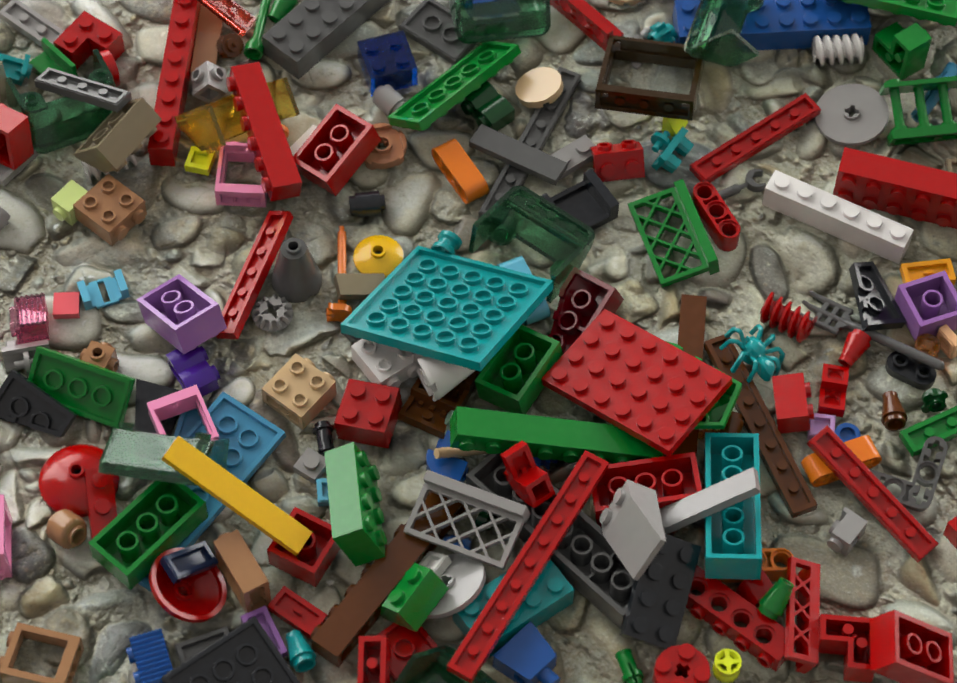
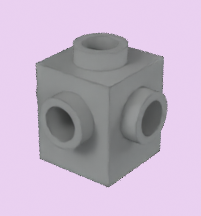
(208, 82)

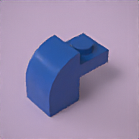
(449, 467)

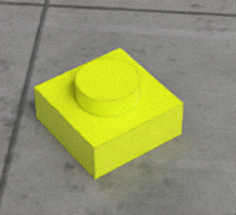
(199, 161)

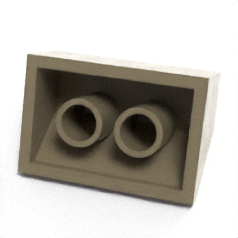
(119, 136)

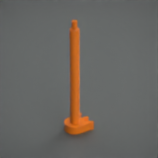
(340, 310)

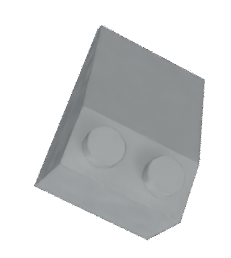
(634, 527)

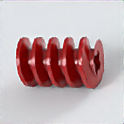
(786, 318)

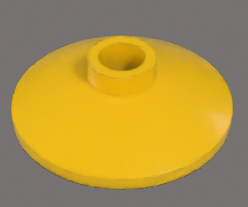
(369, 262)

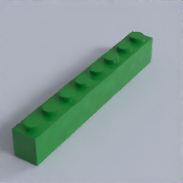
(545, 436)

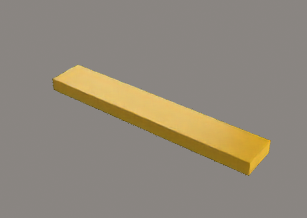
(236, 495)

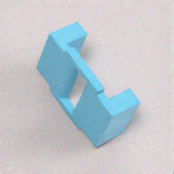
(115, 287)

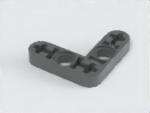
(909, 488)

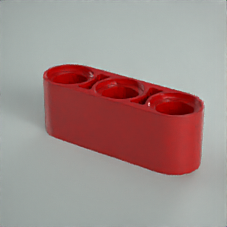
(718, 226)

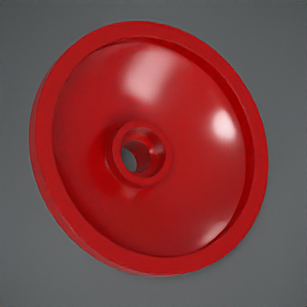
(67, 490)
(200, 595)

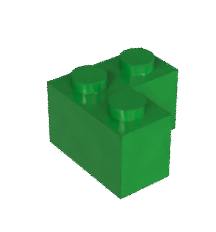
(902, 48)

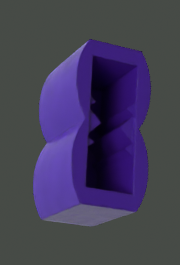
(193, 369)

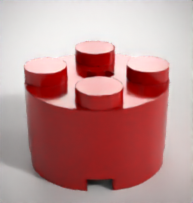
(681, 665)

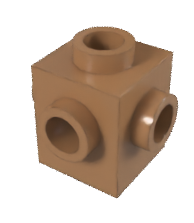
(101, 354)

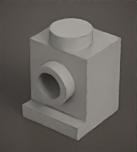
(846, 532)

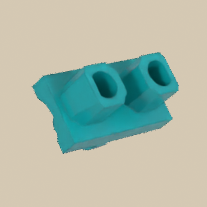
(667, 158)

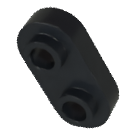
(910, 371)

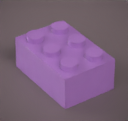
(182, 314)

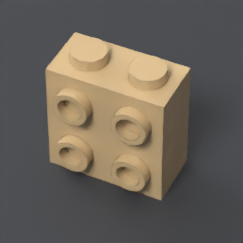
(299, 391)

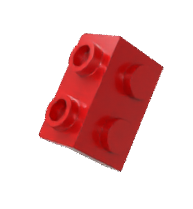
(618, 161)

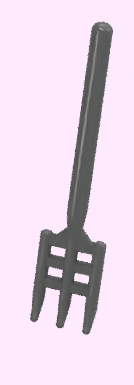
(845, 322)

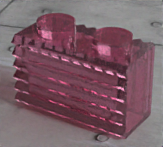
(29, 318)

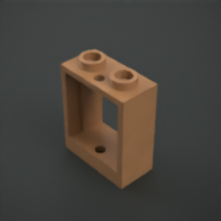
(242, 571)
(68, 665)

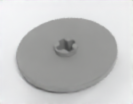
(866, 124)
(465, 581)

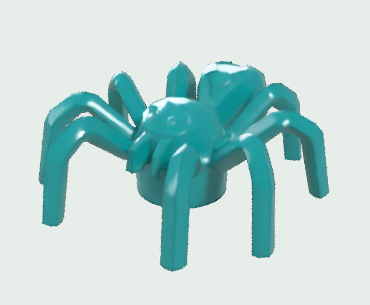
(754, 353)

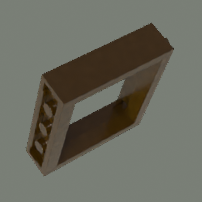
(643, 100)

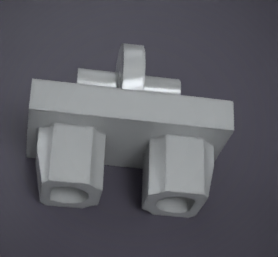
(20, 356)

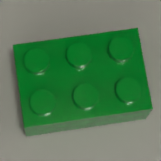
(516, 370)

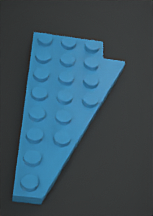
(250, 444)

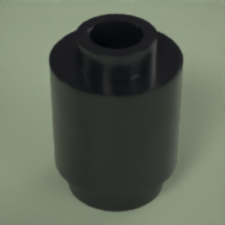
(367, 204)

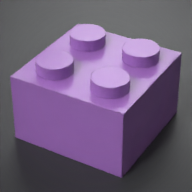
(928, 304)

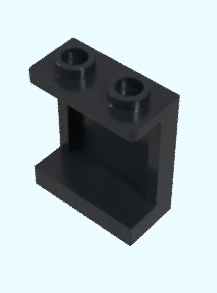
(588, 201)

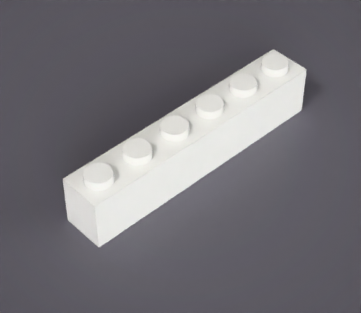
(837, 217)

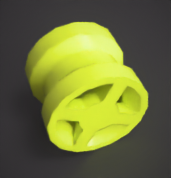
(731, 661)

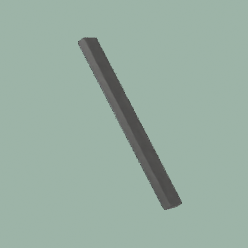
(535, 135)

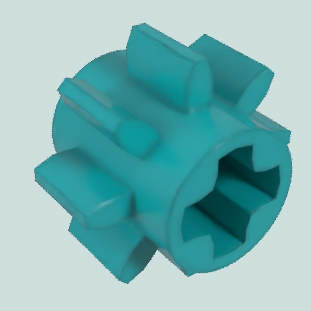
(662, 32)

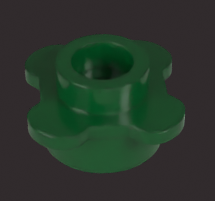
(934, 400)

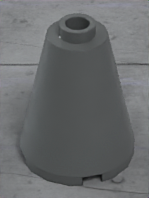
(296, 272)

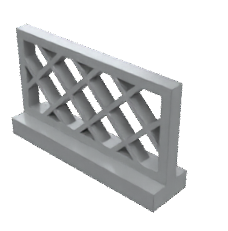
(475, 498)

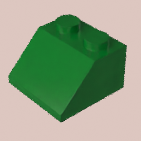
(414, 597)

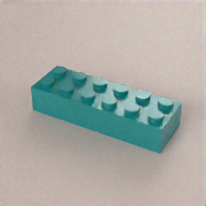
(733, 533)

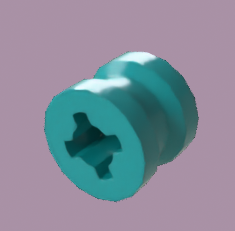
(447, 242)

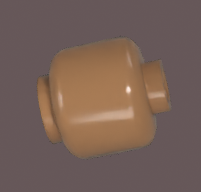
(66, 529)

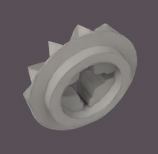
(268, 322)

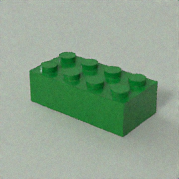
(355, 504)
(146, 528)

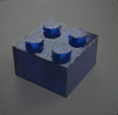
(387, 61)

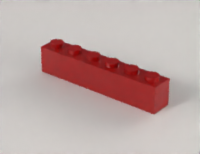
(264, 131)

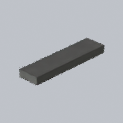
(83, 89)
(518, 154)

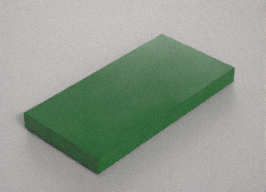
(82, 386)

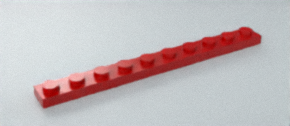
(527, 567)

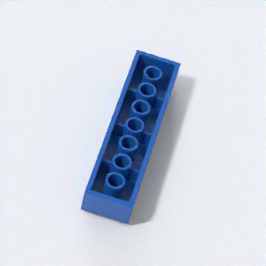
(787, 22)

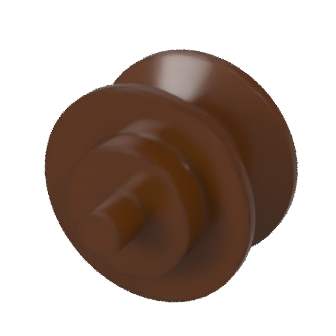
(230, 45)

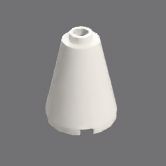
(439, 376)

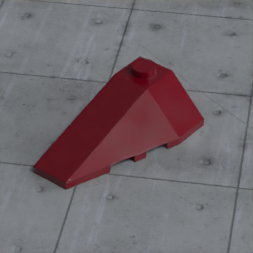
(579, 304)

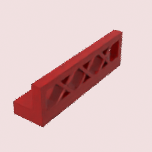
(587, 20)
(807, 611)

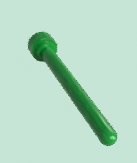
(254, 47)

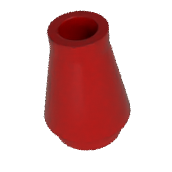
(855, 346)

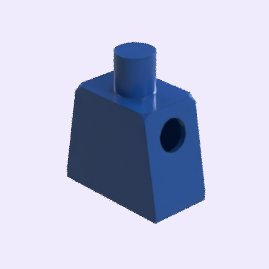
(527, 658)

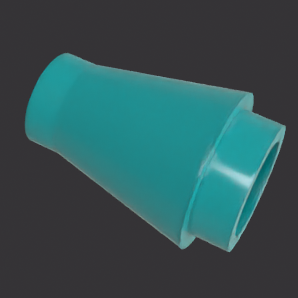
(300, 653)

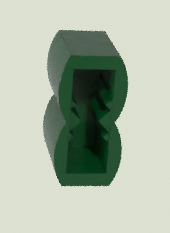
(488, 107)

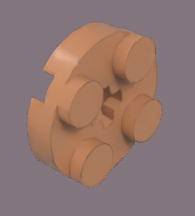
(393, 154)

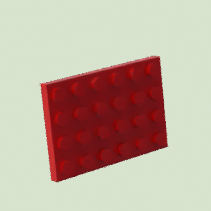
(637, 382)

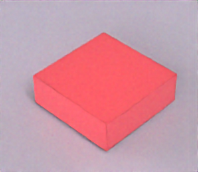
(66, 305)

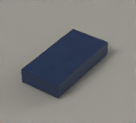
(188, 562)

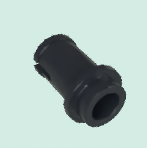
(323, 433)

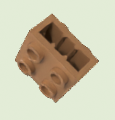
(110, 210)

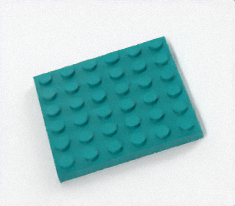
(447, 308)

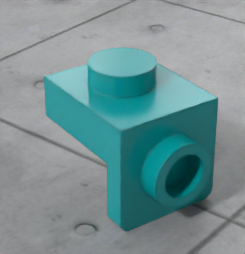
(16, 68)

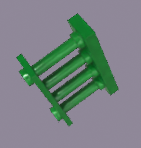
(924, 131)

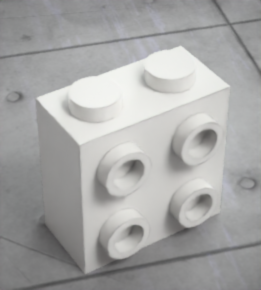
(383, 363)

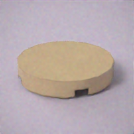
(539, 87)

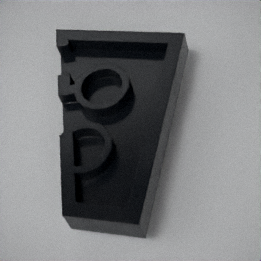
(33, 407)

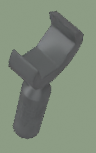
(749, 183)

